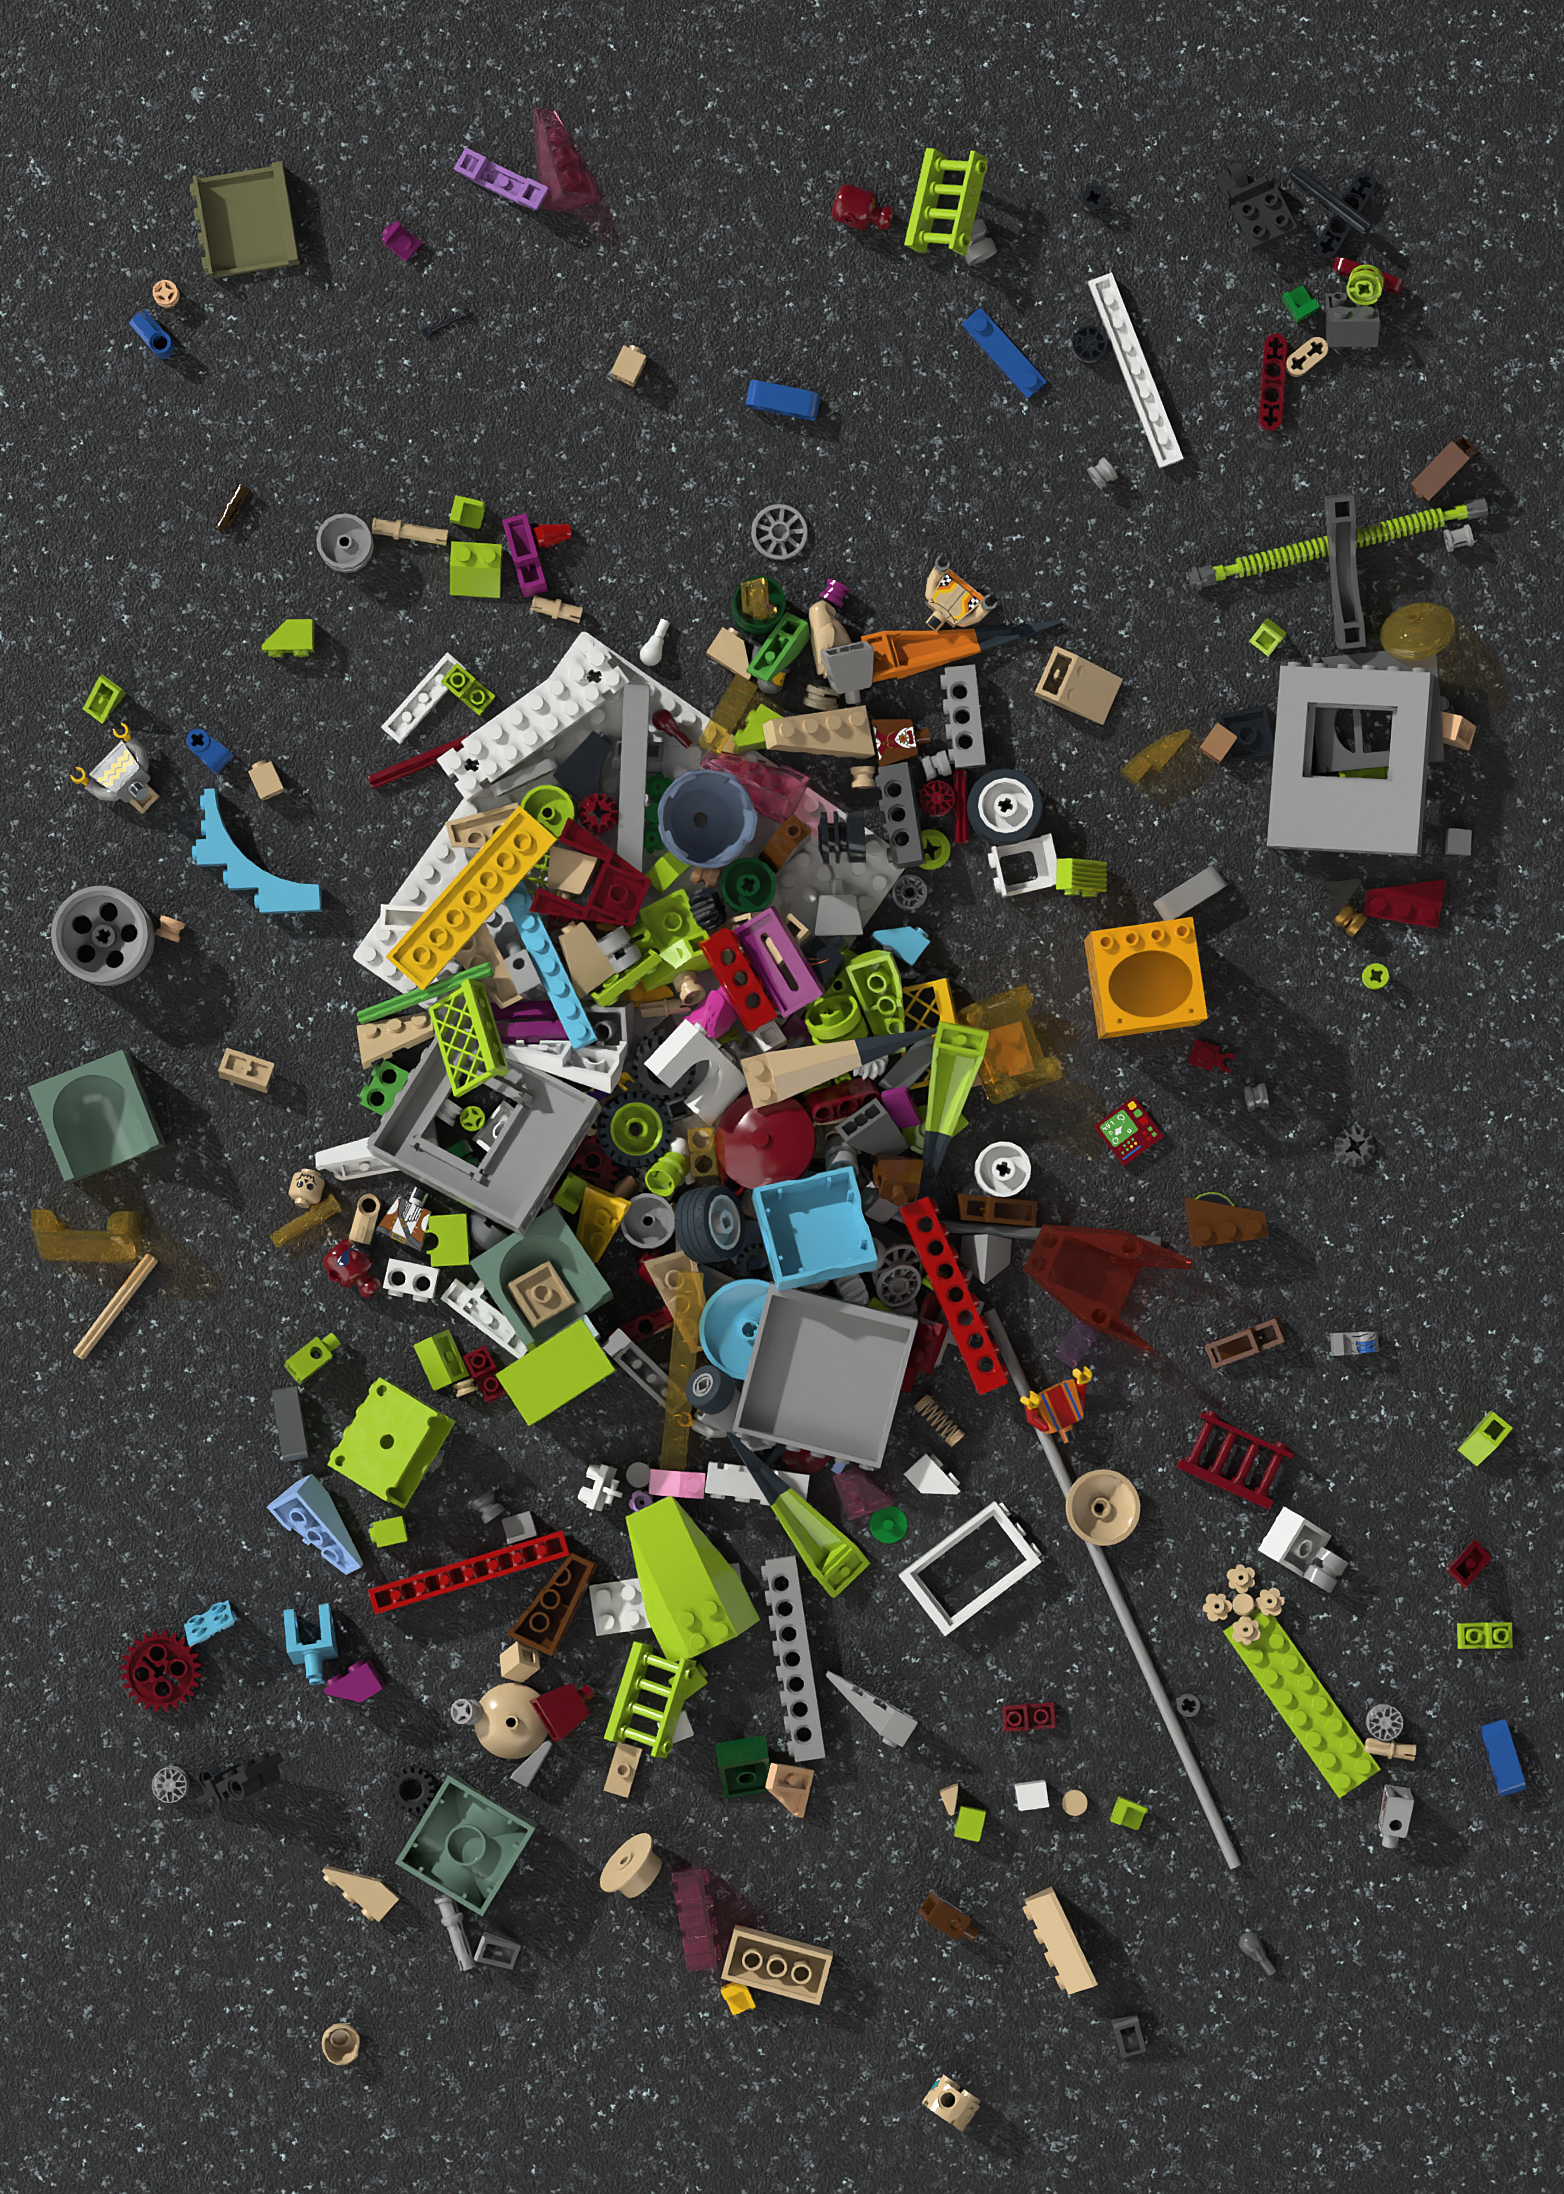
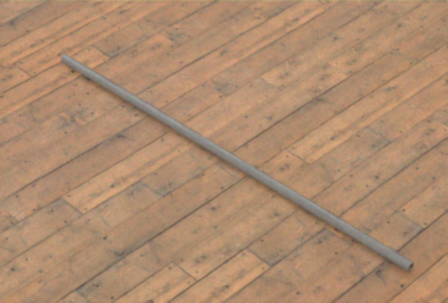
(1122, 1610)

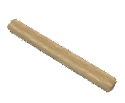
(115, 1306)

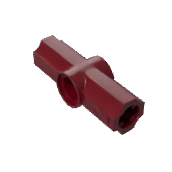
(660, 1319)

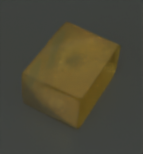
(716, 1167)

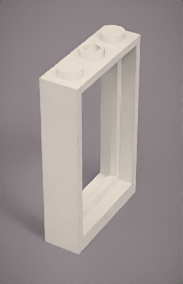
(929, 1602)

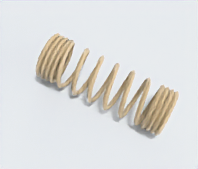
(952, 1440)

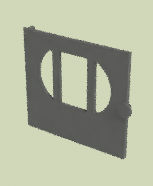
(1333, 755)

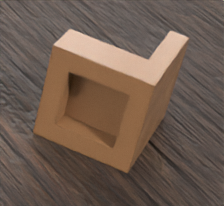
(1217, 743)

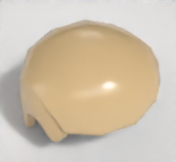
(341, 2044)

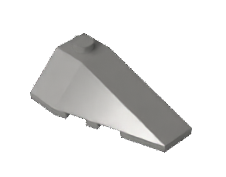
(885, 1718)

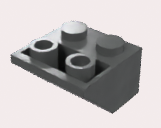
(1350, 323)

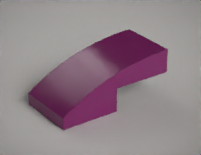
(901, 1108)

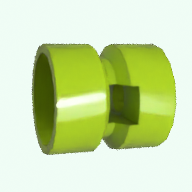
(667, 1173)

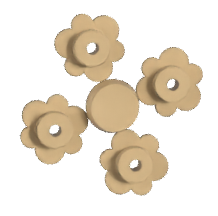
(1243, 1604)

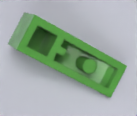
(780, 648)

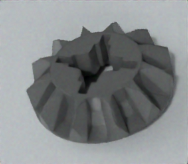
(1351, 1158)

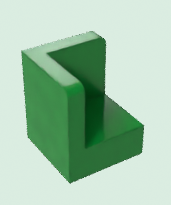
(1300, 304)

